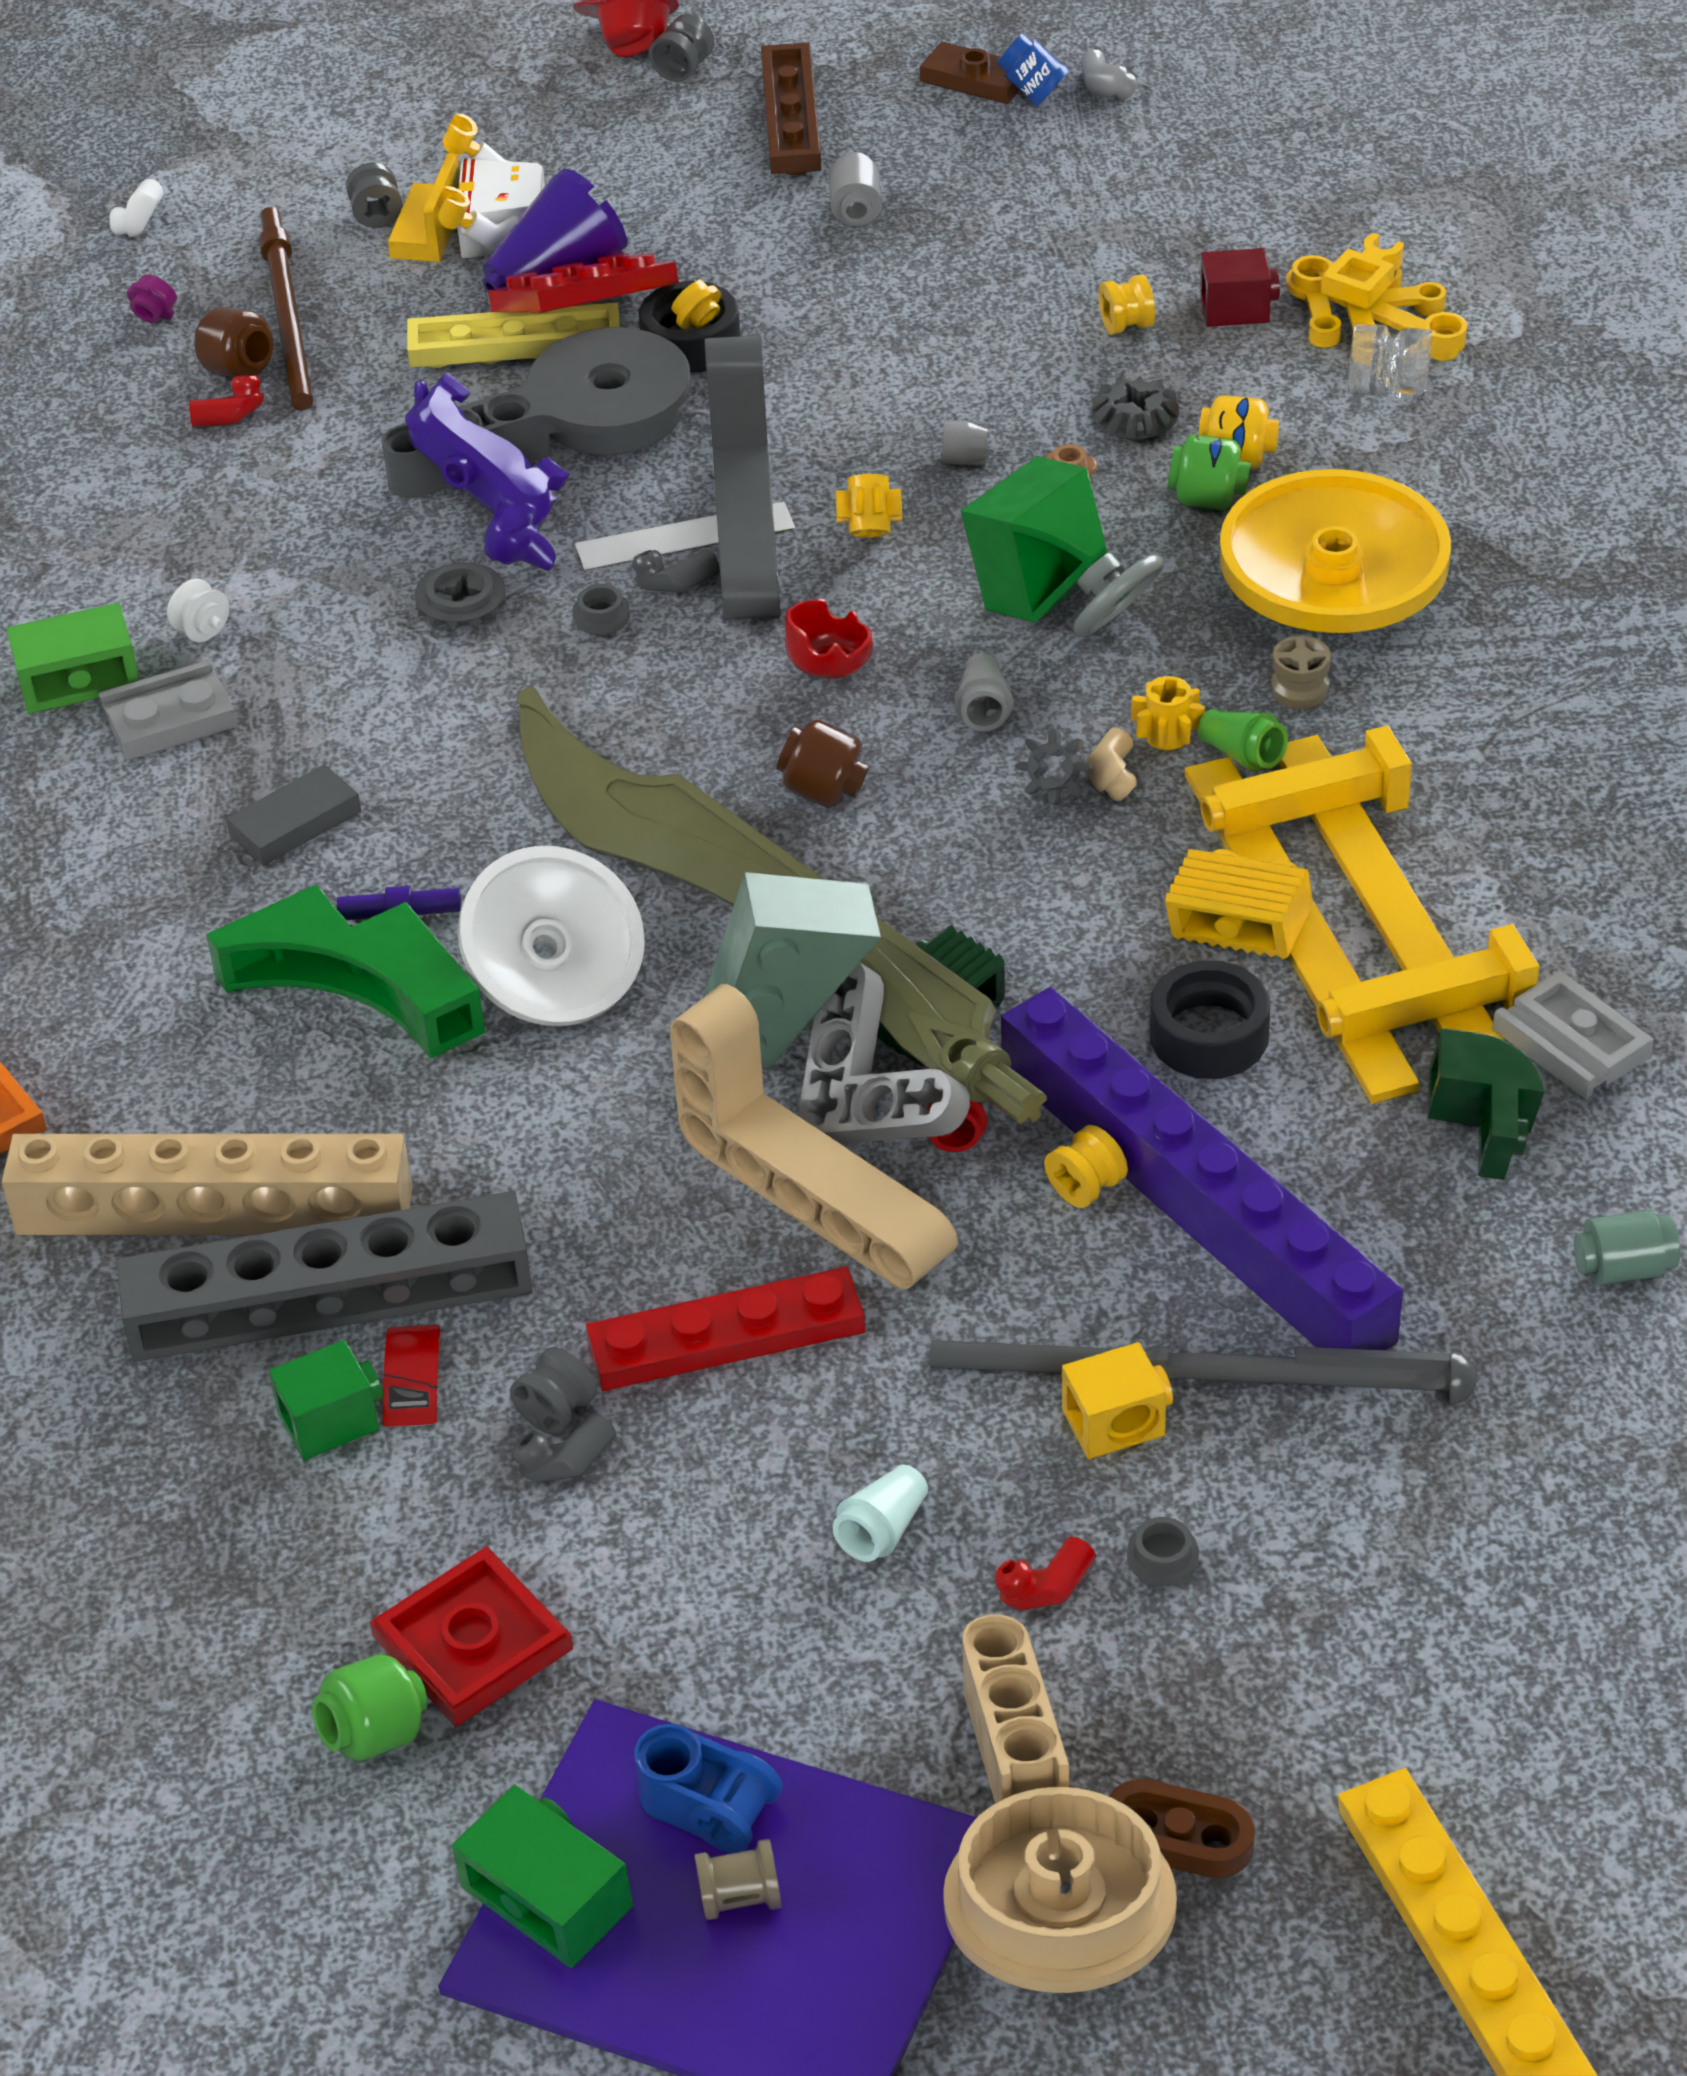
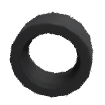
(657, 317)
(1209, 985)

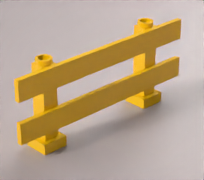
(1431, 979)

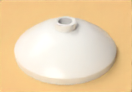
(573, 909)

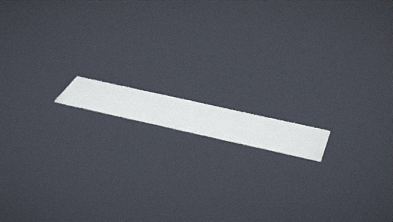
(663, 539)

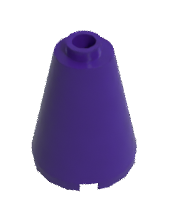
(557, 230)

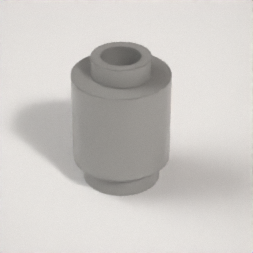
(855, 189)

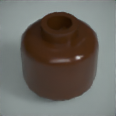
(233, 342)
(822, 763)

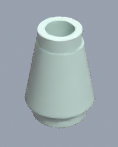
(877, 1516)

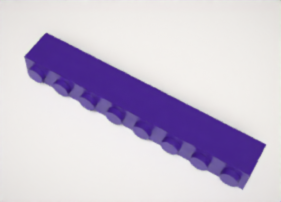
(1204, 1179)

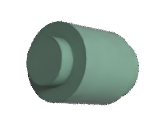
(1627, 1247)

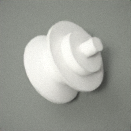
(198, 610)

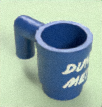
(1031, 68)

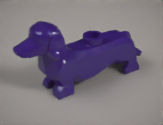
(489, 471)

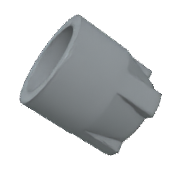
(964, 442)

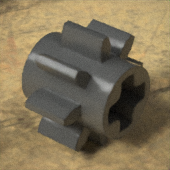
(1038, 767)

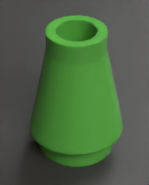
(1246, 737)

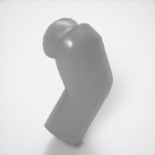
(1106, 79)

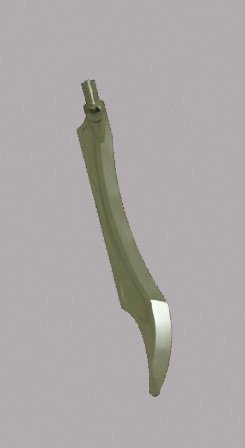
(694, 838)

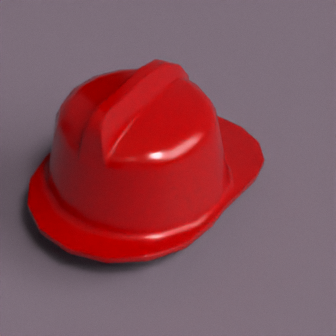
(629, 24)

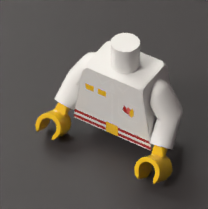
(490, 191)

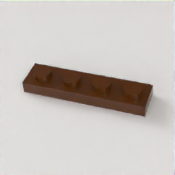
(790, 109)

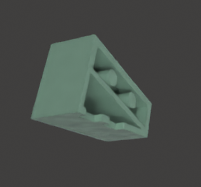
(792, 949)

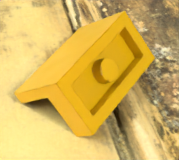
(418, 230)

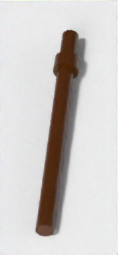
(276, 250)

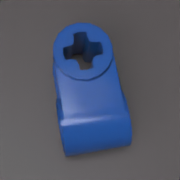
(713, 1793)

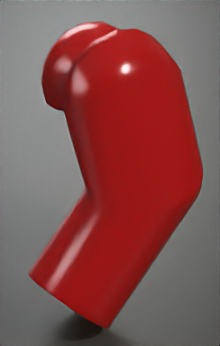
(1049, 1586)

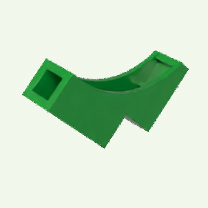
(381, 962)

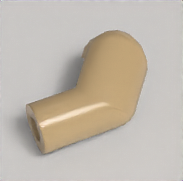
(1109, 767)

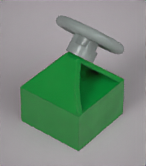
(1043, 541)

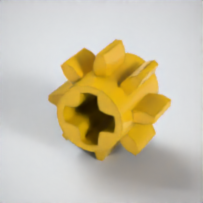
(868, 505)
(1167, 713)

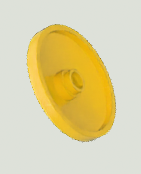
(1335, 550)

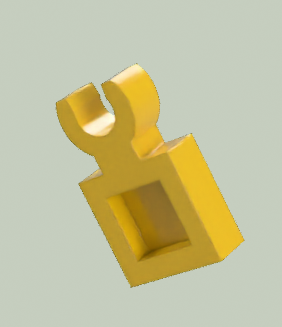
(1363, 276)

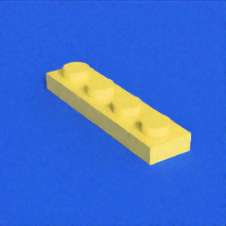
(499, 335)

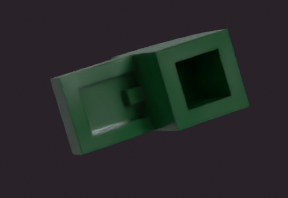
(1489, 1086)

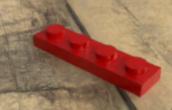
(725, 1328)

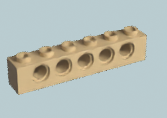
(200, 1182)

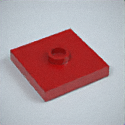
(472, 1635)

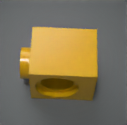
(1115, 1399)

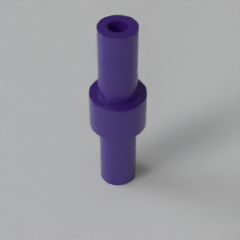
(421, 901)

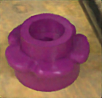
(152, 298)

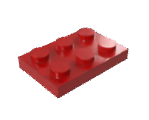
(581, 284)

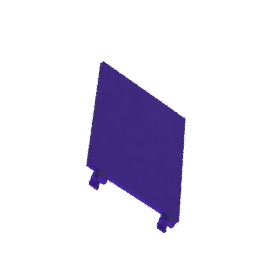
(759, 1990)

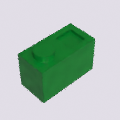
(543, 1875)

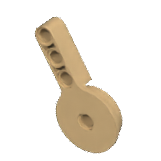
(1040, 1832)

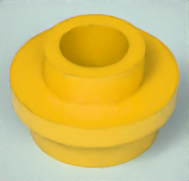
(696, 305)

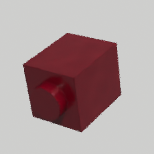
(1237, 287)

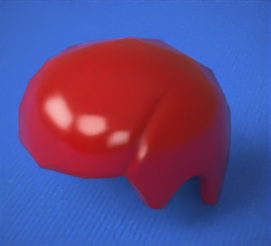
(824, 643)

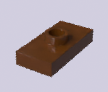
(968, 72)

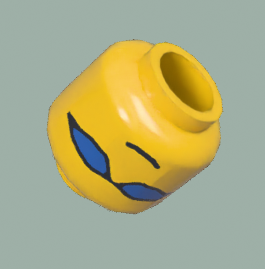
(1243, 421)

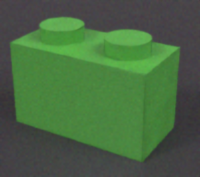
(72, 657)

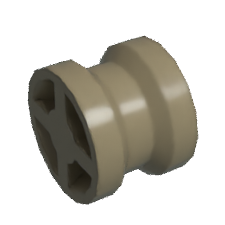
(1300, 672)

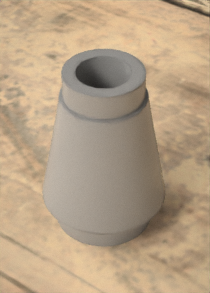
(983, 694)

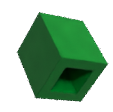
(326, 1399)

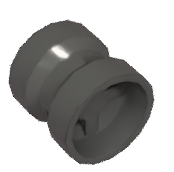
(681, 48)

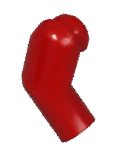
(231, 409)

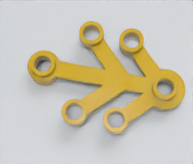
(1426, 298)

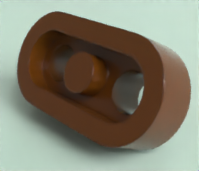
(1189, 1820)

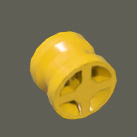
(1126, 304)
(1086, 1166)

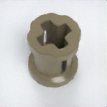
(738, 1880)

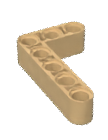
(786, 1157)

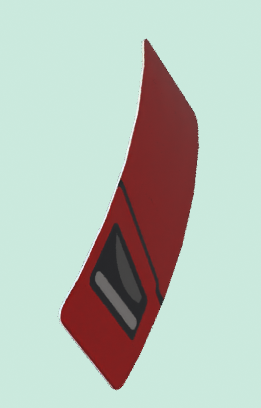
(411, 1375)

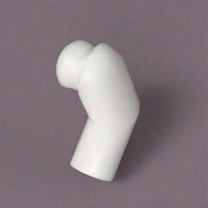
(138, 211)

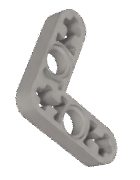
(856, 1090)

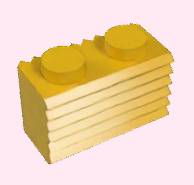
(1239, 902)

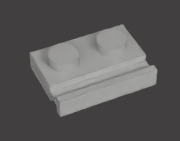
(167, 710)
(1573, 1034)

